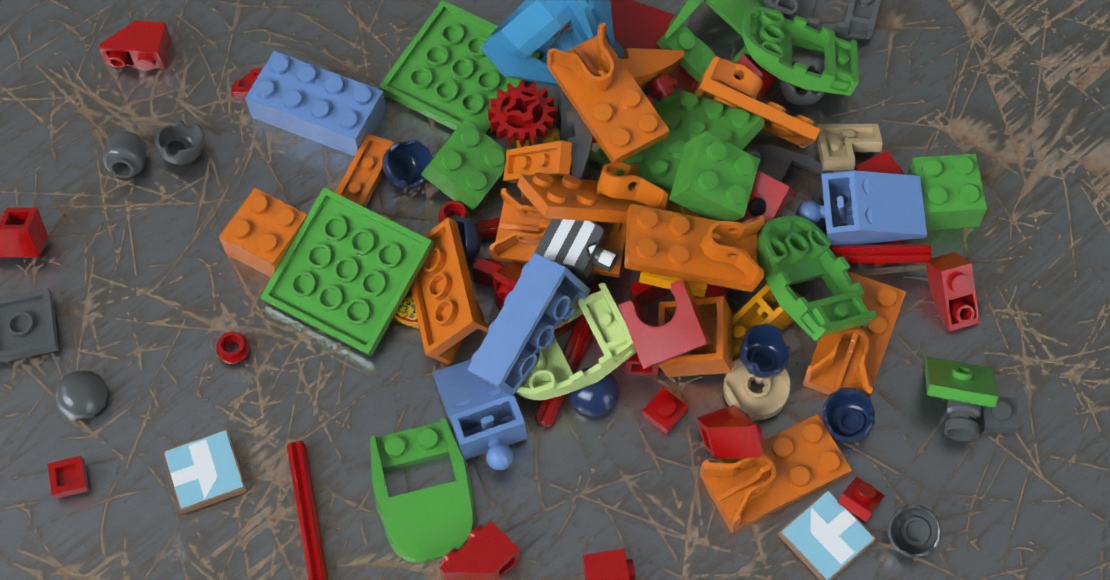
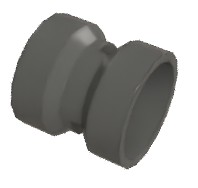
(962, 421)

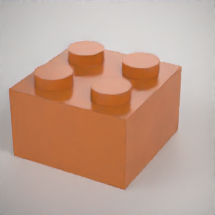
(261, 231)
(709, 359)

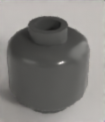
(124, 154)

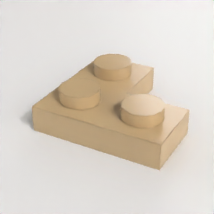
(840, 141)

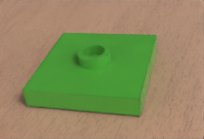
(960, 382)

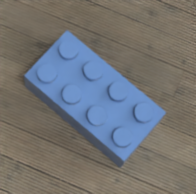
(315, 103)

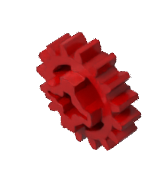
(521, 114)

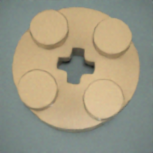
(756, 405)

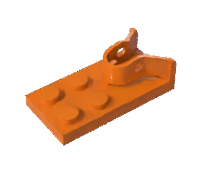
(721, 86)
(607, 97)
(592, 199)
(524, 226)
(693, 248)
(445, 295)
(856, 354)
(792, 468)

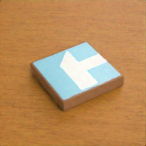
(204, 471)
(826, 537)

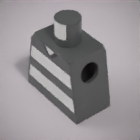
(577, 246)

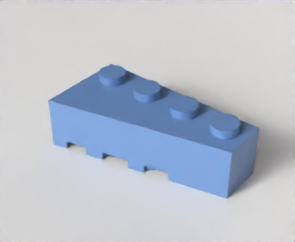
(526, 323)

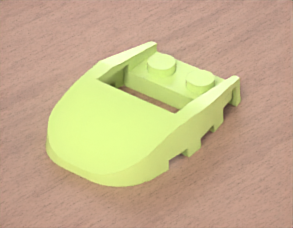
(552, 374)

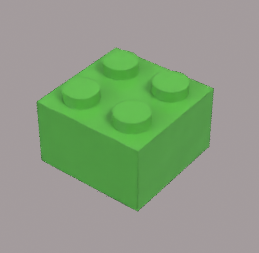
(466, 165)
(714, 178)
(950, 190)

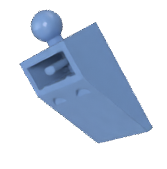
(876, 209)
(480, 415)

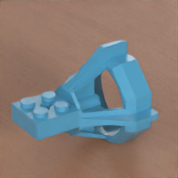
(533, 28)

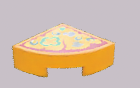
(407, 313)

